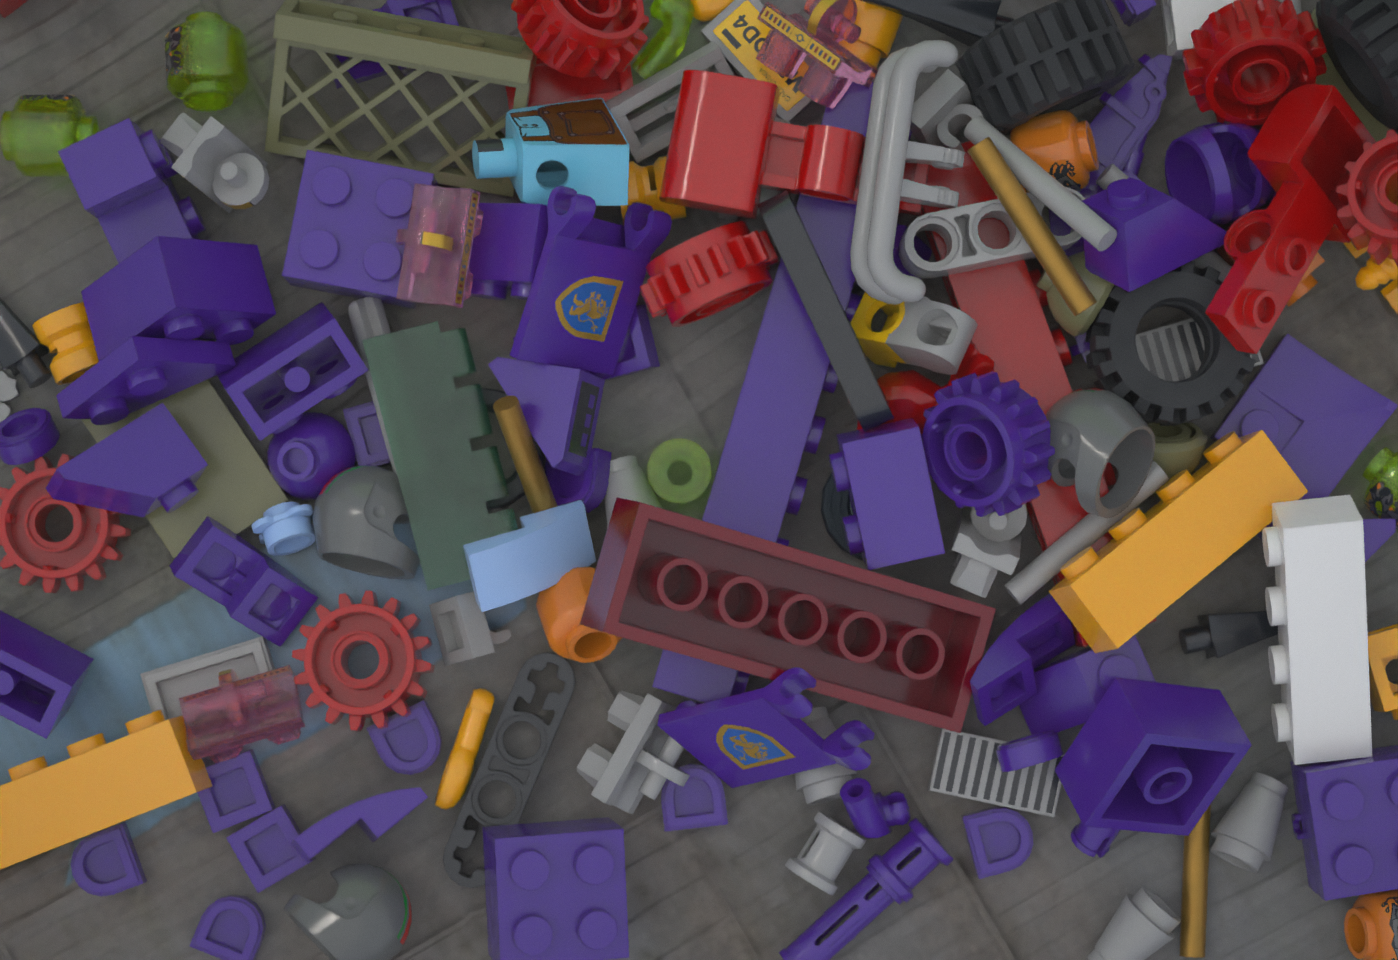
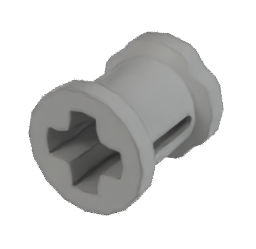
(825, 853)

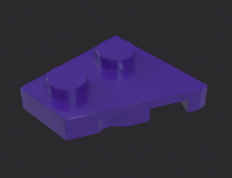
(140, 375)

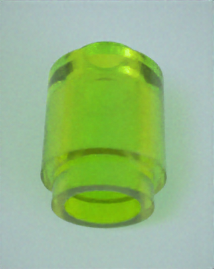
(669, 453)

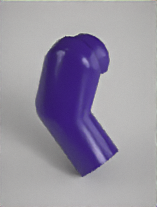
(870, 811)

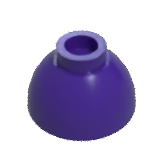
(309, 454)

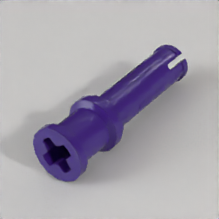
(883, 872)

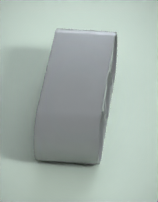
(964, 248)

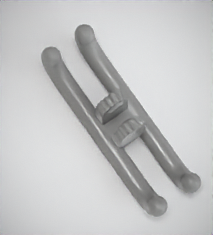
(883, 172)

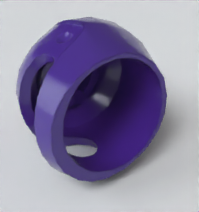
(1214, 174)

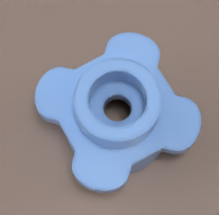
(286, 528)

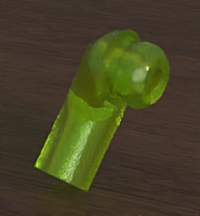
(669, 39)

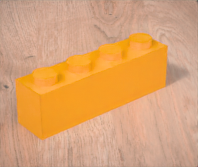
(1176, 541)
(96, 786)

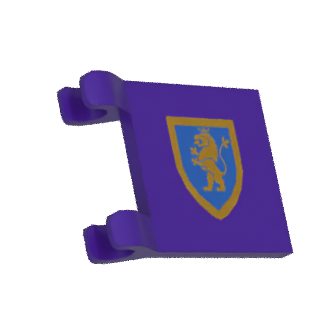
(586, 286)
(762, 735)

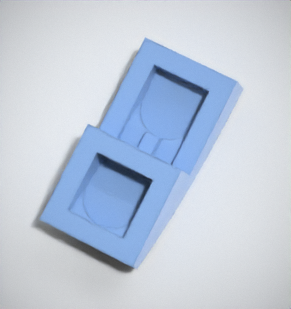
(531, 557)

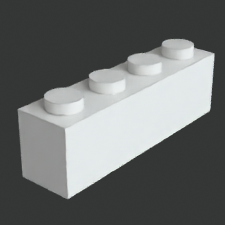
(1320, 629)

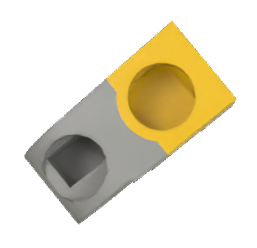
(915, 334)

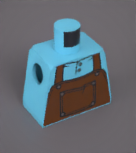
(559, 146)

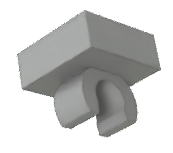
(943, 112)
(464, 629)

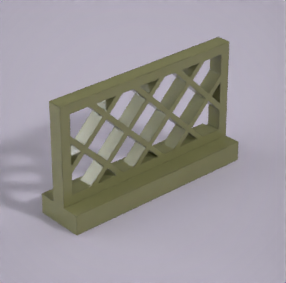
(393, 43)

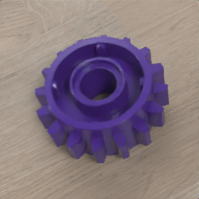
(987, 444)

